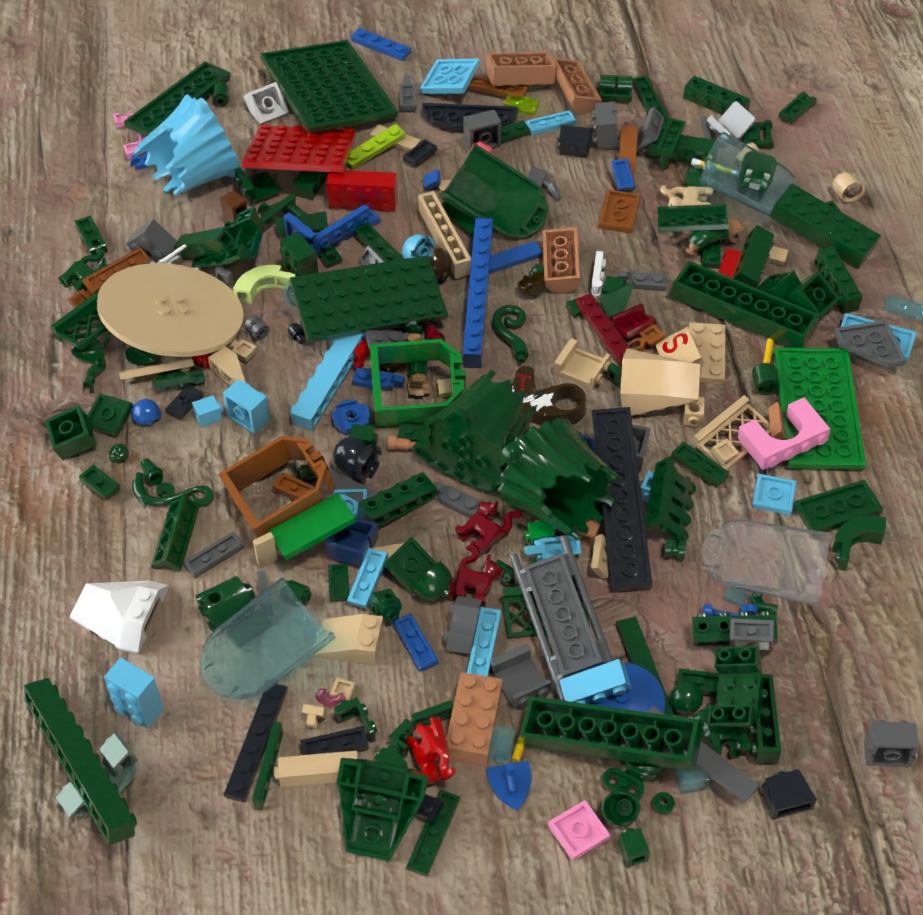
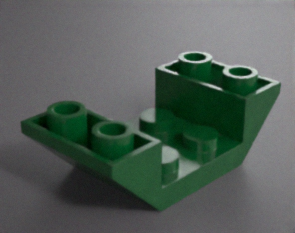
(738, 687)

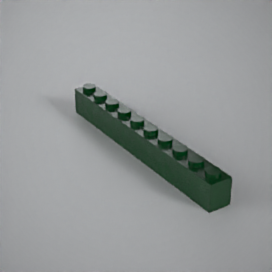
(80, 762)

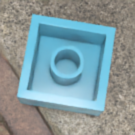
(246, 406)

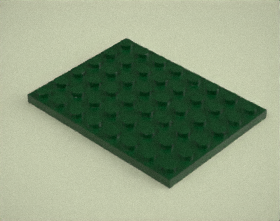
(328, 86)

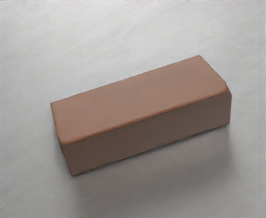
(776, 421)

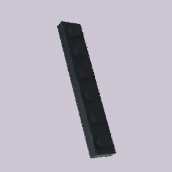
(255, 743)

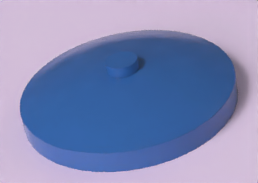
(642, 696)

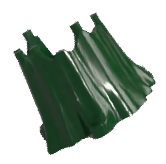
(473, 431)
(556, 477)

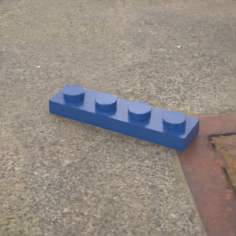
(381, 44)

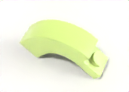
(259, 279)

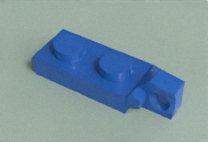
(388, 380)

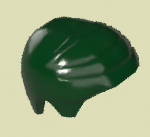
(621, 807)

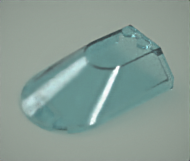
(722, 175)
(261, 644)

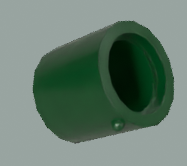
(765, 379)

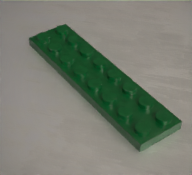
(195, 84)

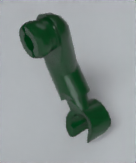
(92, 372)

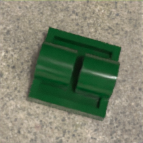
(616, 88)

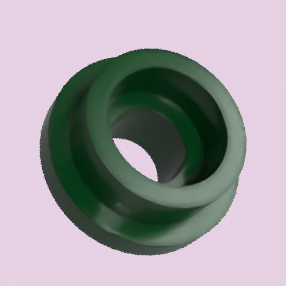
(663, 808)

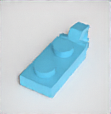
(551, 546)

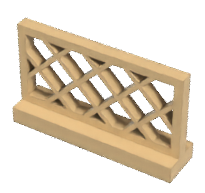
(718, 426)

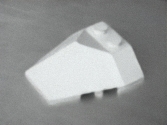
(119, 611)

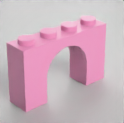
(771, 451)

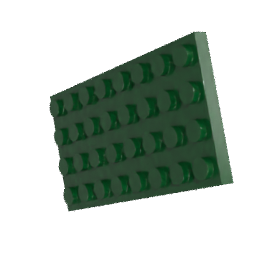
(368, 298)

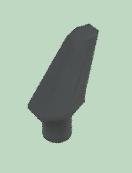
(552, 189)

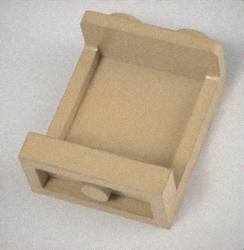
(581, 366)

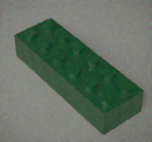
(825, 225)

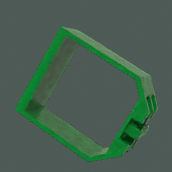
(414, 352)

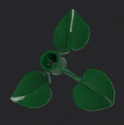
(95, 350)

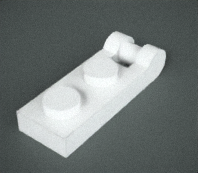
(598, 275)

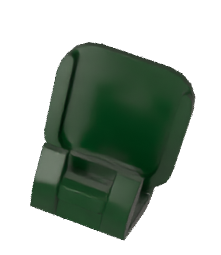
(757, 171)

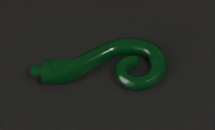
(519, 346)

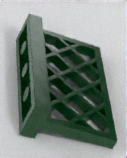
(692, 217)
(76, 321)
(514, 596)

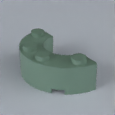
(121, 767)

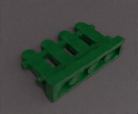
(663, 493)

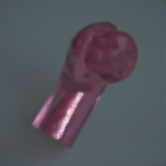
(327, 700)

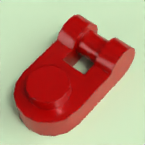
(361, 352)

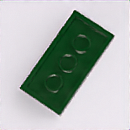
(837, 506)

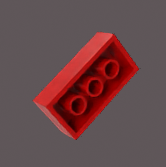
(359, 188)

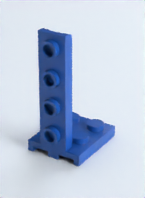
(331, 233)

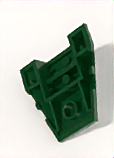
(247, 235)
(377, 805)

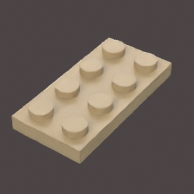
(711, 344)

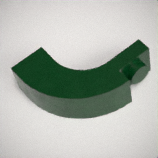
(857, 530)

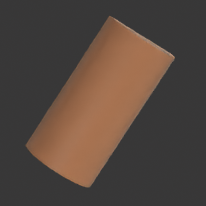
(576, 85)
(561, 260)

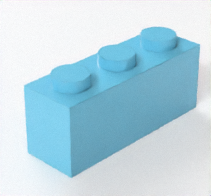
(596, 683)

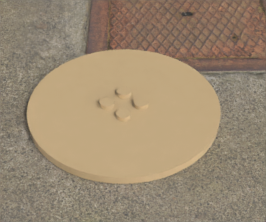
(170, 310)

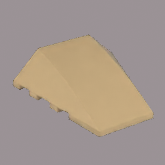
(657, 382)

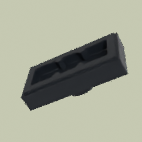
(420, 153)
(183, 402)

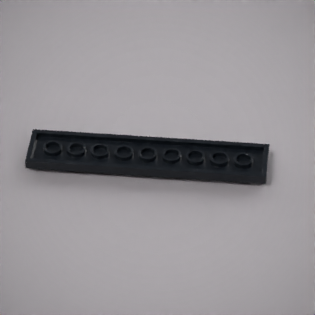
(625, 520)

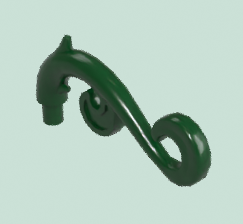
(167, 488)

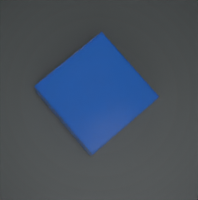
(432, 179)

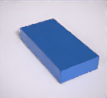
(623, 174)

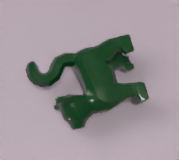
(80, 270)
(718, 736)

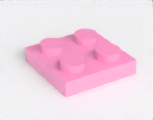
(578, 830)

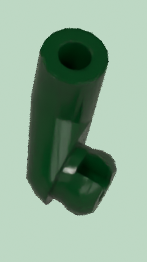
(508, 575)
(757, 600)

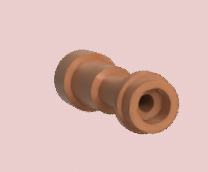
(399, 443)

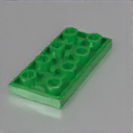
(312, 526)

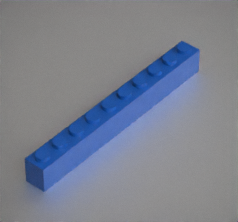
(478, 293)

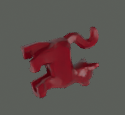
(484, 528)
(472, 580)

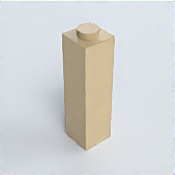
(310, 768)

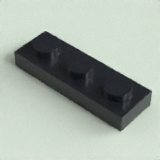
(340, 741)

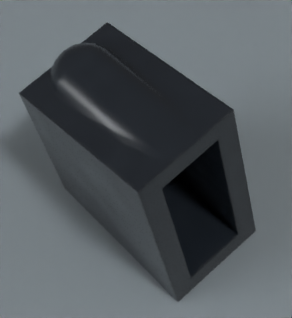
(574, 141)
(787, 794)

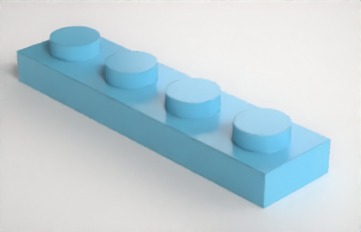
(484, 641)

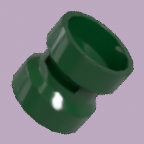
(675, 548)

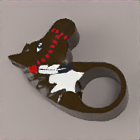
(545, 399)

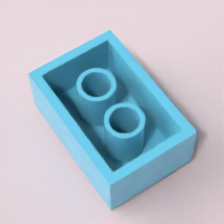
(134, 693)

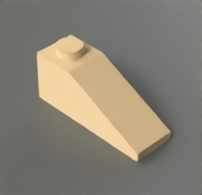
(226, 365)

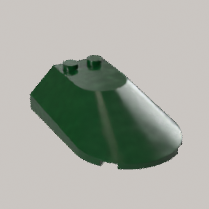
(497, 192)

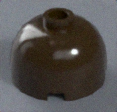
(441, 264)

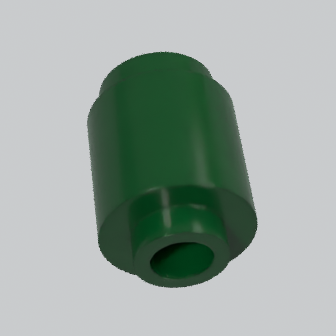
(221, 94)
(300, 590)

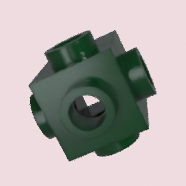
(385, 604)

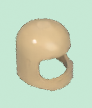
(843, 183)

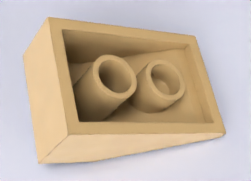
(355, 639)

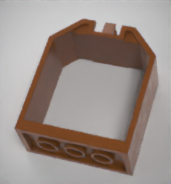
(266, 461)

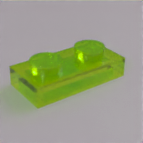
(524, 104)

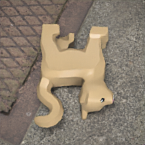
(690, 195)

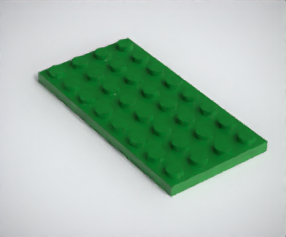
(827, 384)

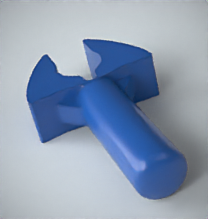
(139, 161)

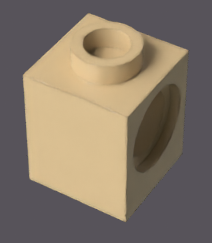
(694, 413)

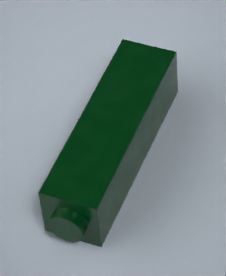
(205, 243)

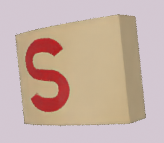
(681, 346)

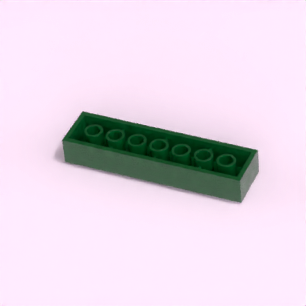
(744, 305)
(612, 733)

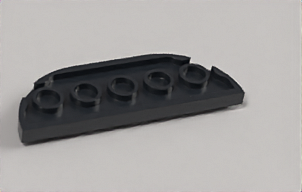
(451, 115)

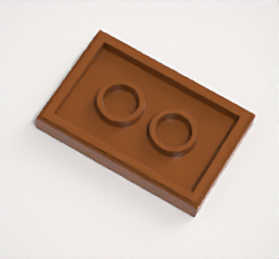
(619, 211)

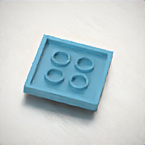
(450, 76)

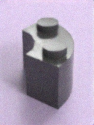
(463, 626)

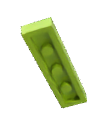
(375, 146)

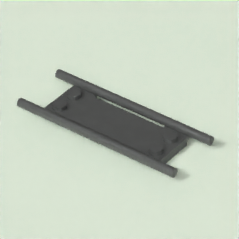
(562, 615)

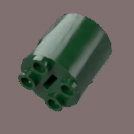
(224, 601)

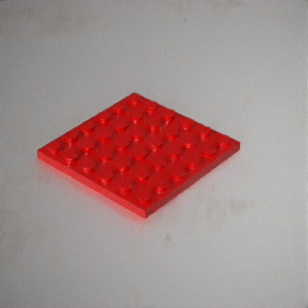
(297, 149)

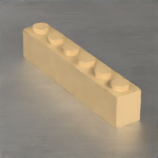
(444, 233)

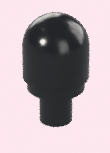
(296, 332)

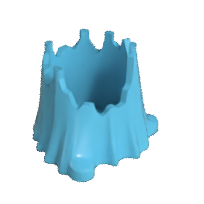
(189, 147)

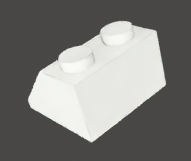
(266, 103)

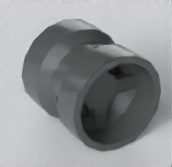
(256, 327)

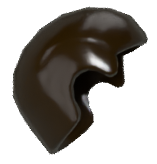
(532, 285)

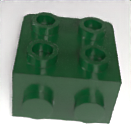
(257, 186)

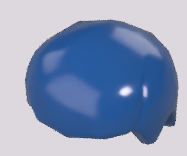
(146, 412)

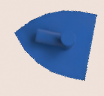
(510, 782)

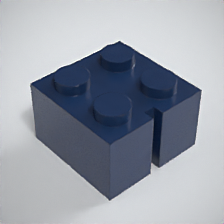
(352, 542)

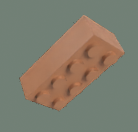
(520, 68)
(473, 718)

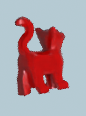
(429, 749)

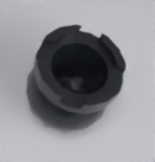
(355, 457)

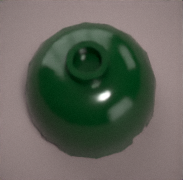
(435, 583)

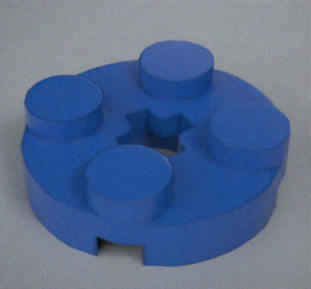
(350, 407)

